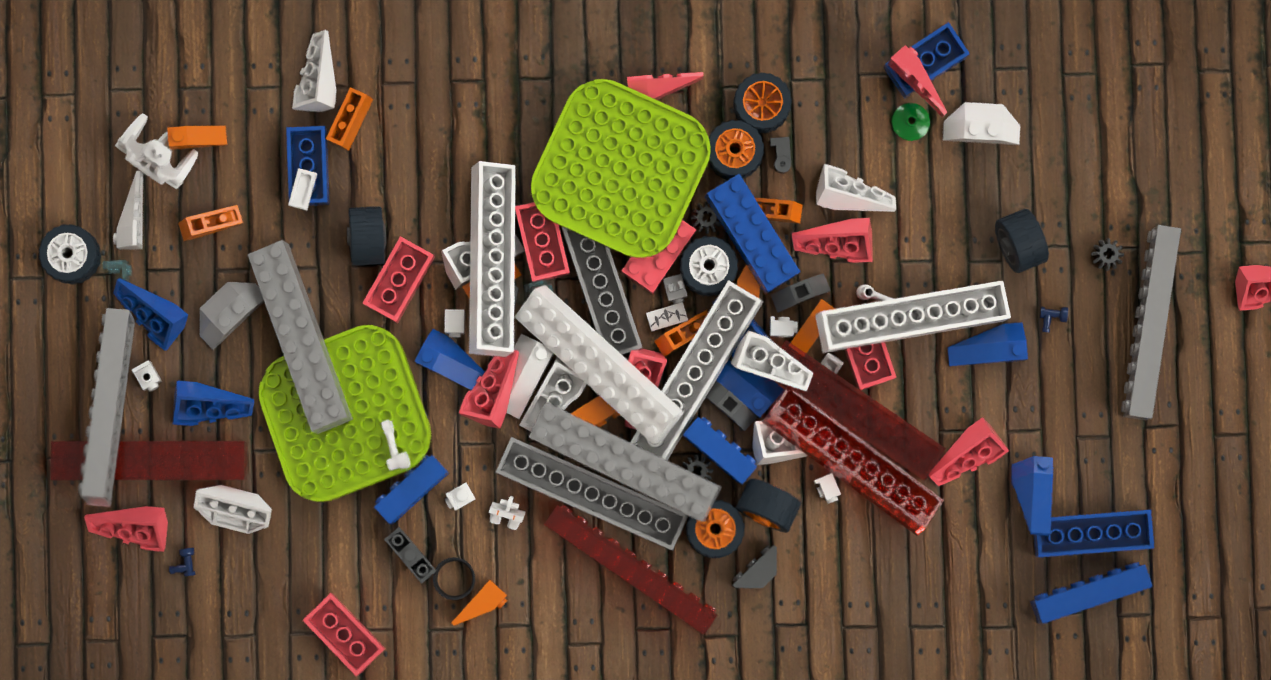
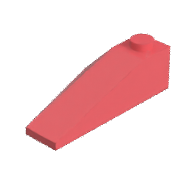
(911, 70)
(841, 239)
(490, 396)
(974, 447)
(137, 525)

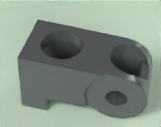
(783, 156)

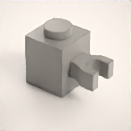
(675, 289)

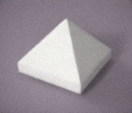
(832, 362)

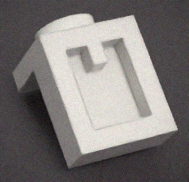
(459, 497)

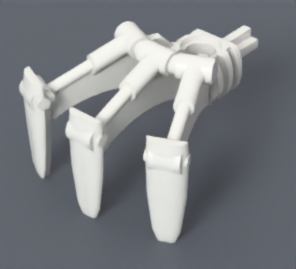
(154, 155)

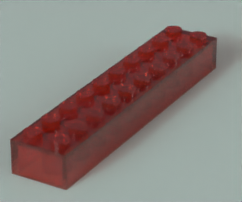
(867, 418)
(158, 460)
(853, 461)
(627, 567)

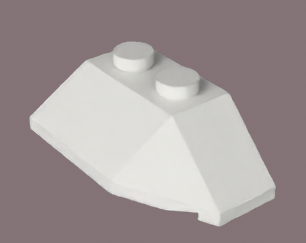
(982, 124)
(233, 508)

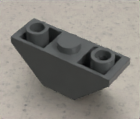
(800, 292)
(731, 406)
(410, 554)
(759, 571)

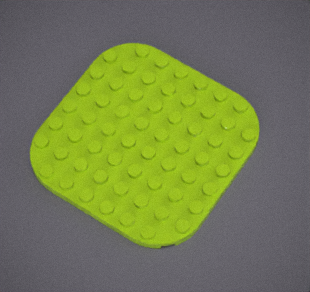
(620, 168)
(356, 453)

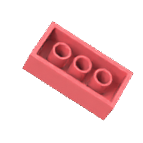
(541, 244)
(651, 270)
(398, 279)
(870, 365)
(344, 634)

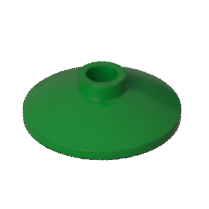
(910, 131)

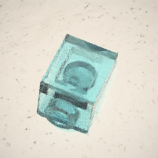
(114, 267)
(530, 287)

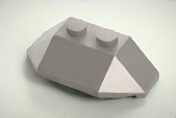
(228, 310)

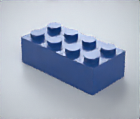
(937, 54)
(309, 152)
(720, 451)
(411, 489)

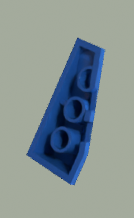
(449, 360)
(201, 402)

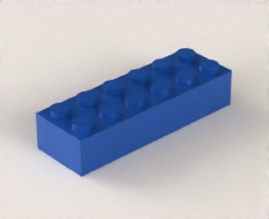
(752, 234)
(1096, 534)
(1092, 593)

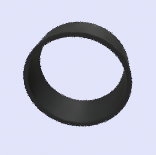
(435, 577)

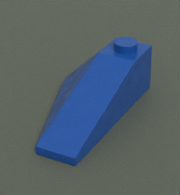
(158, 316)
(995, 345)
(751, 389)
(1033, 487)

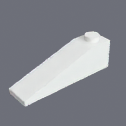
(317, 84)
(844, 193)
(130, 225)
(457, 261)
(765, 358)
(530, 367)
(558, 388)
(771, 447)

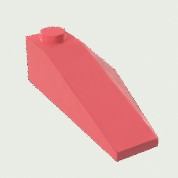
(663, 84)
(1253, 286)
(650, 364)

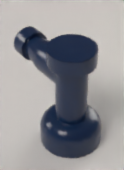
(1062, 314)
(188, 567)

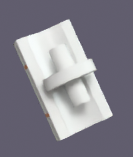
(507, 510)

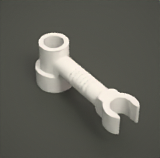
(872, 294)
(397, 460)

